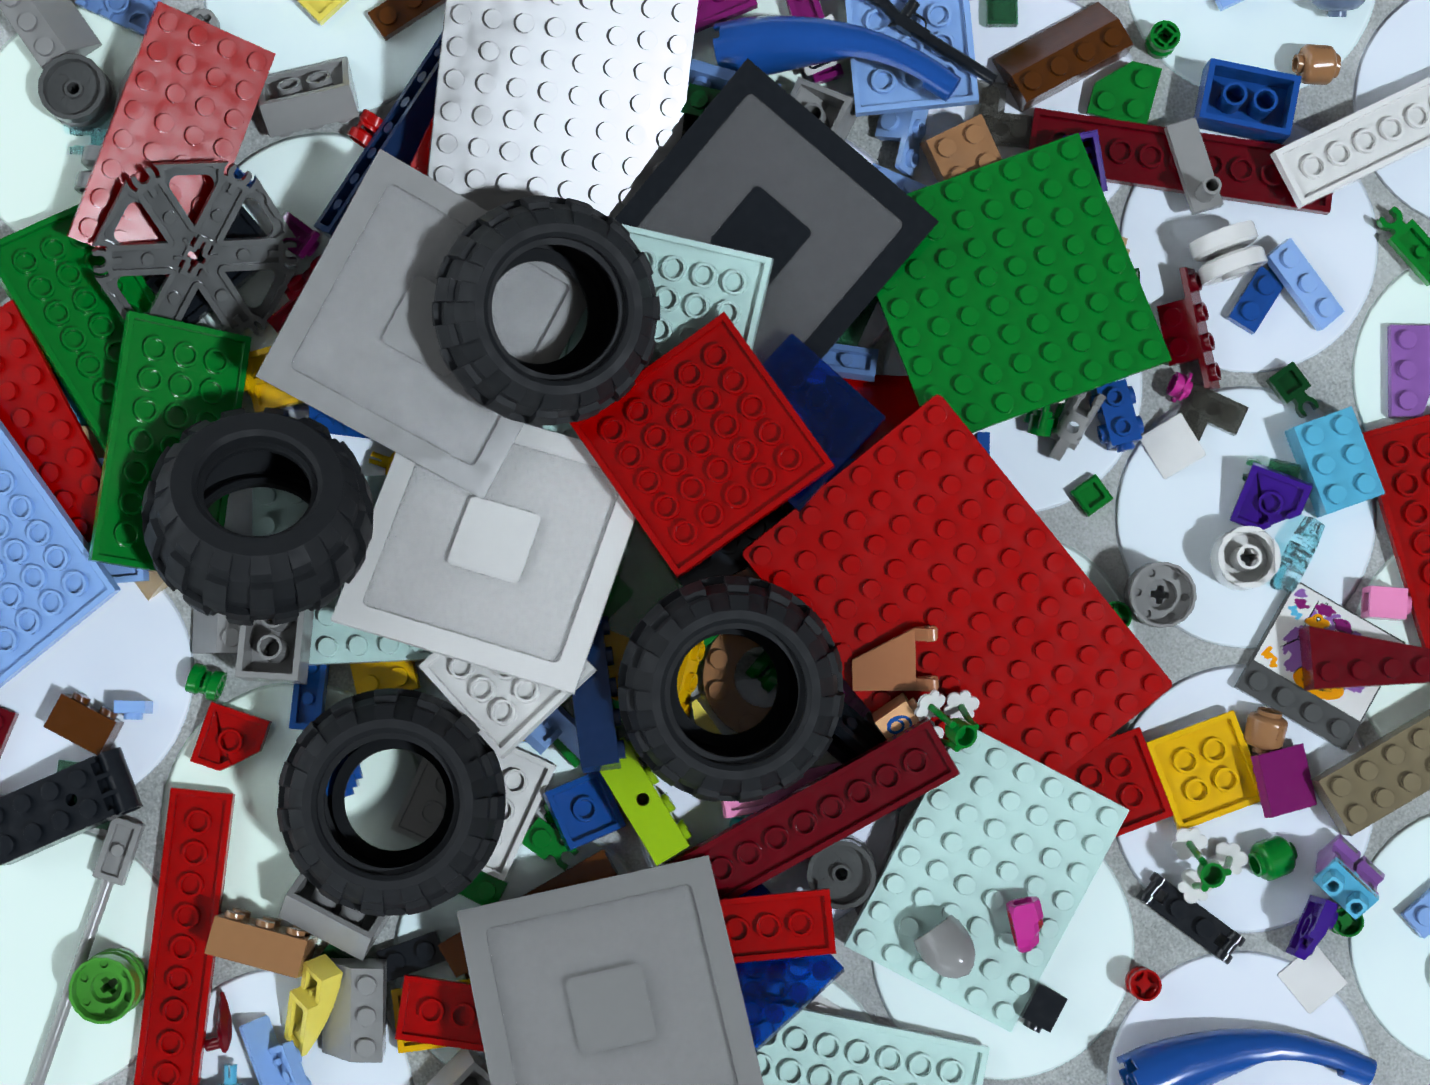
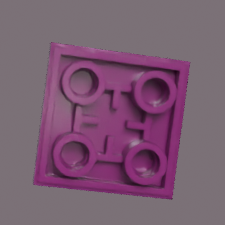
(1283, 780)

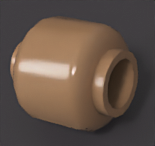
(1316, 64)
(1265, 730)

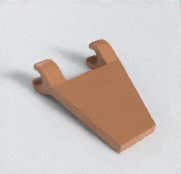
(893, 664)

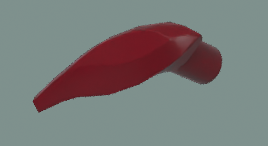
(224, 1028)

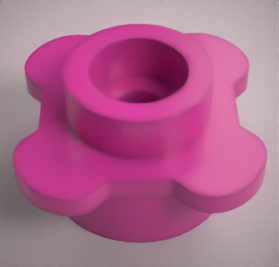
(1179, 386)

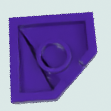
(1269, 497)
(1313, 925)

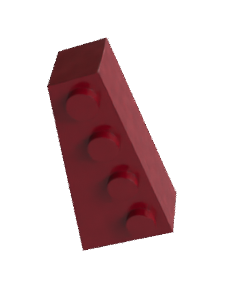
(1356, 661)

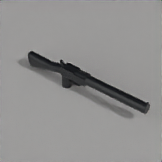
(904, 23)

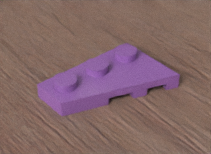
(1408, 370)

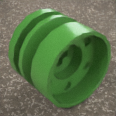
(93, 995)

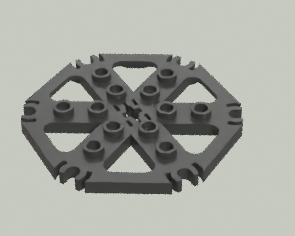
(209, 227)

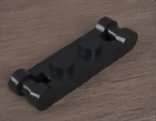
(1190, 918)

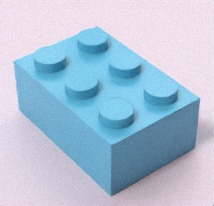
(1335, 461)

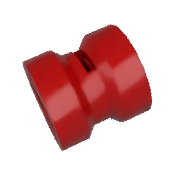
(369, 123)
(1149, 984)

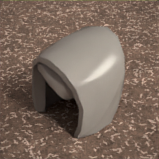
(947, 949)

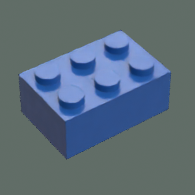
(1247, 101)

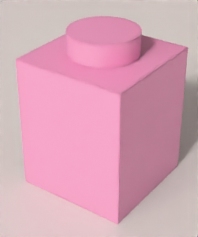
(1385, 603)

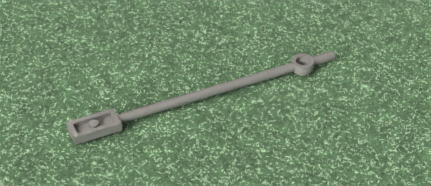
(113, 868)

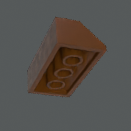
(1063, 55)

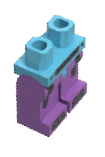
(1347, 882)

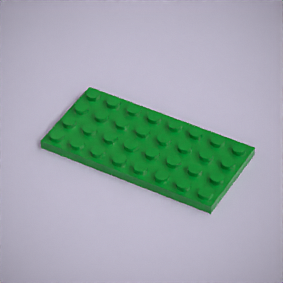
(69, 311)
(163, 385)

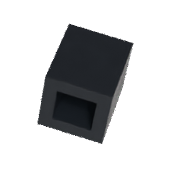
(1043, 1008)

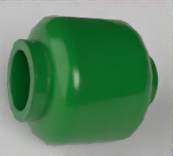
(1272, 858)

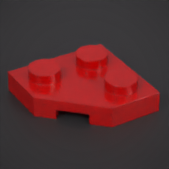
(229, 737)

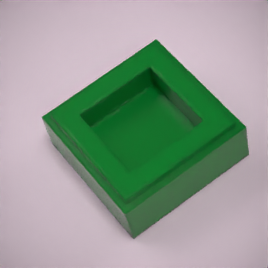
(1091, 495)

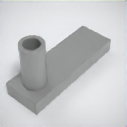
(1194, 166)

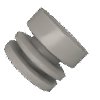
(1178, 599)

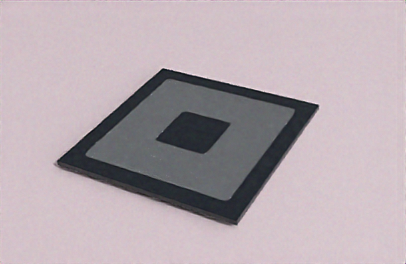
(784, 187)

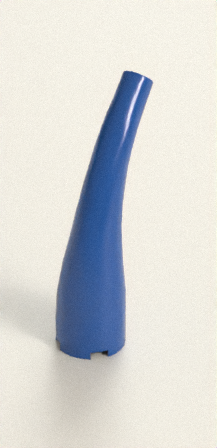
(797, 42)
(1221, 1053)

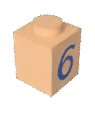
(896, 715)

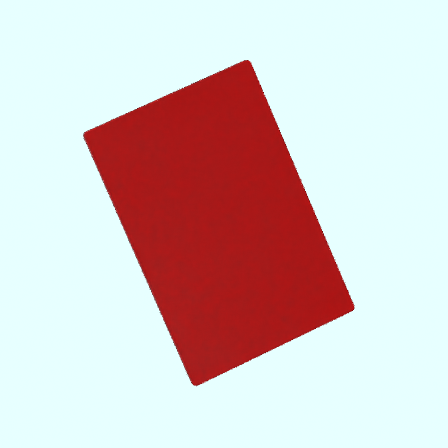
(945, 540)

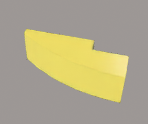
(312, 1002)

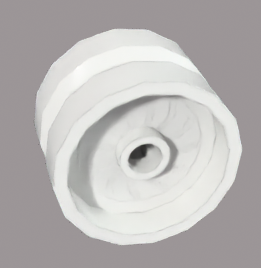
(1228, 253)

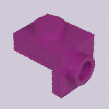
(305, 236)

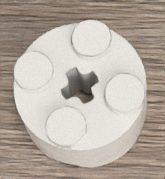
(1252, 542)

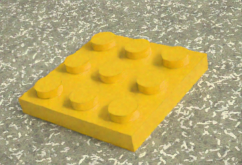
(1205, 770)

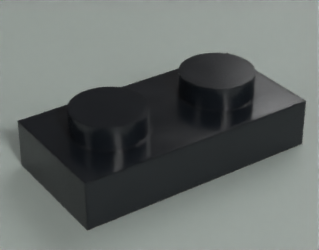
(412, 955)

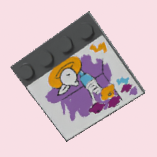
(1276, 674)

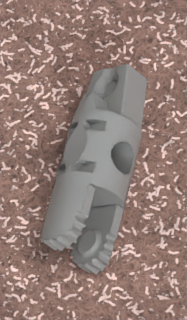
(1069, 435)

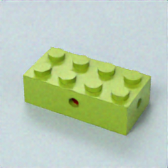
(653, 820)

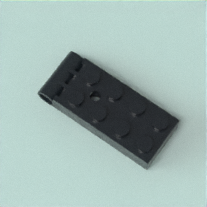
(46, 810)

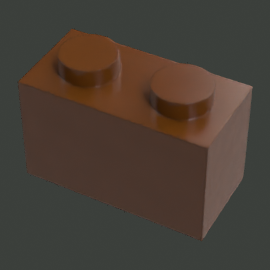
(83, 723)

